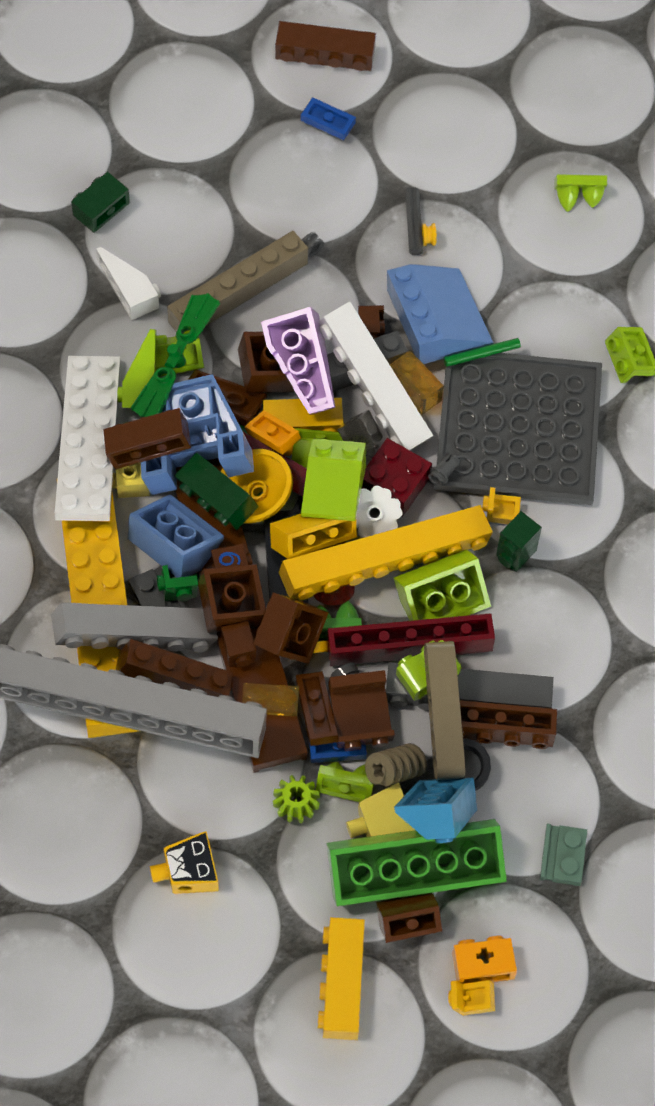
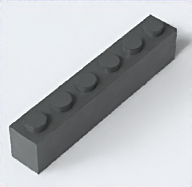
(481, 687)

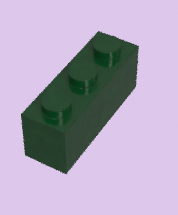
(215, 492)

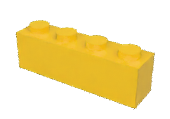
(343, 978)

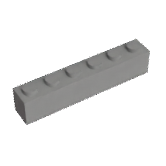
(116, 624)

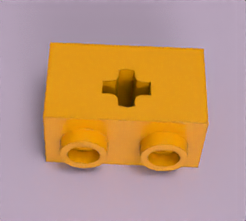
(495, 949)

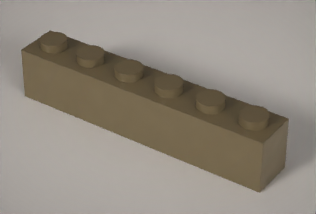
(247, 277)

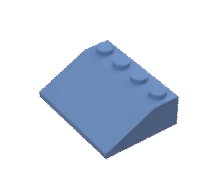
(436, 311)

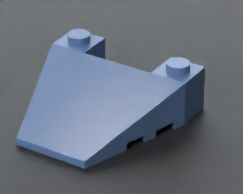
(211, 430)

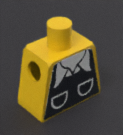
(188, 866)

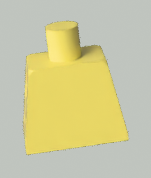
(378, 814)

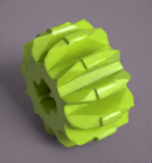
(296, 809)

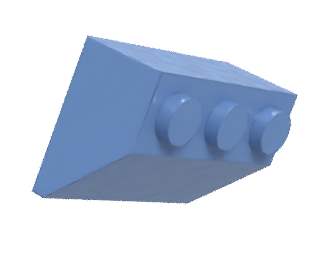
(173, 536)

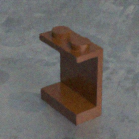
(361, 710)

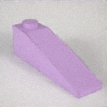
(302, 356)

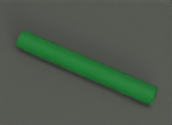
(482, 352)

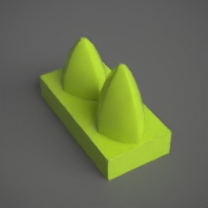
(569, 186)
(344, 784)

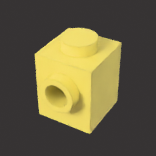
(129, 482)

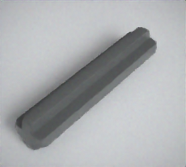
(414, 221)

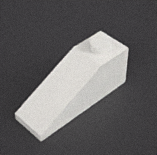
(129, 284)

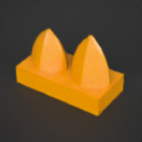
(273, 433)

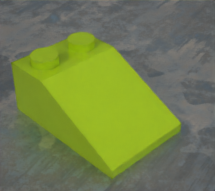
(334, 479)

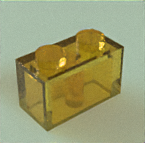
(418, 382)

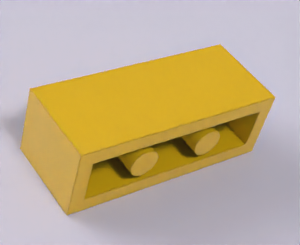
(295, 414)
(304, 535)

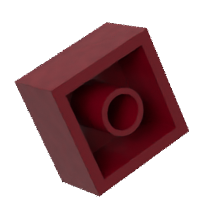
(398, 471)

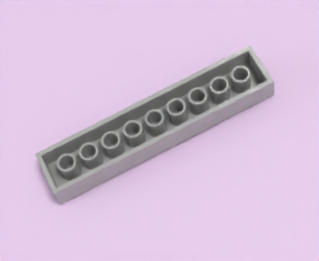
(132, 702)

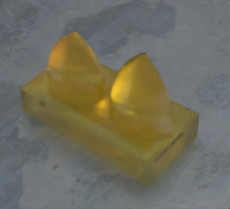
(275, 698)

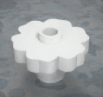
(388, 507)

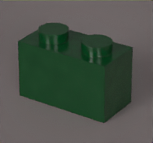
(100, 201)
(518, 541)

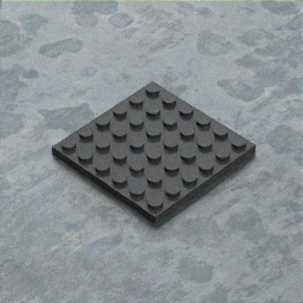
(522, 427)

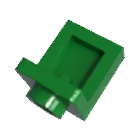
(177, 588)

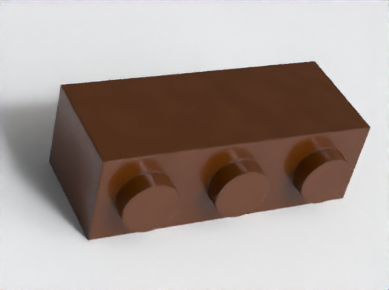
(147, 438)

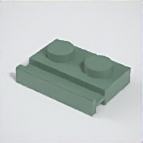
(563, 854)

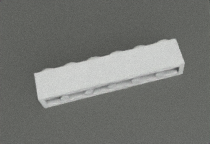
(374, 377)

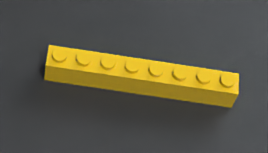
(385, 553)

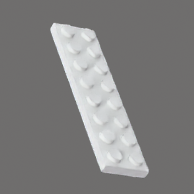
(84, 468)

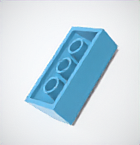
(439, 807)

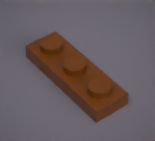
(316, 708)

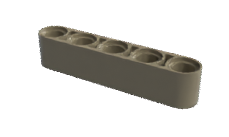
(444, 710)

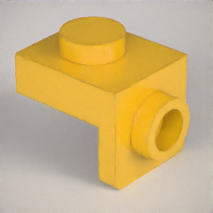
(500, 507)
(472, 997)

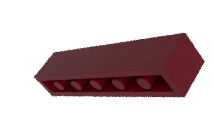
(399, 639)

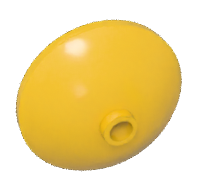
(272, 478)

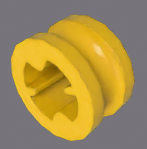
(429, 234)

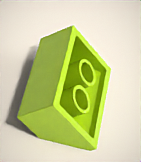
(444, 588)

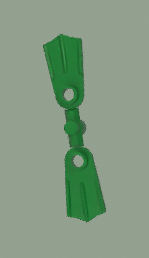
(157, 390)

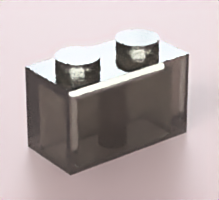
(362, 429)

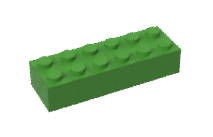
(411, 865)

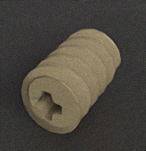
(395, 765)

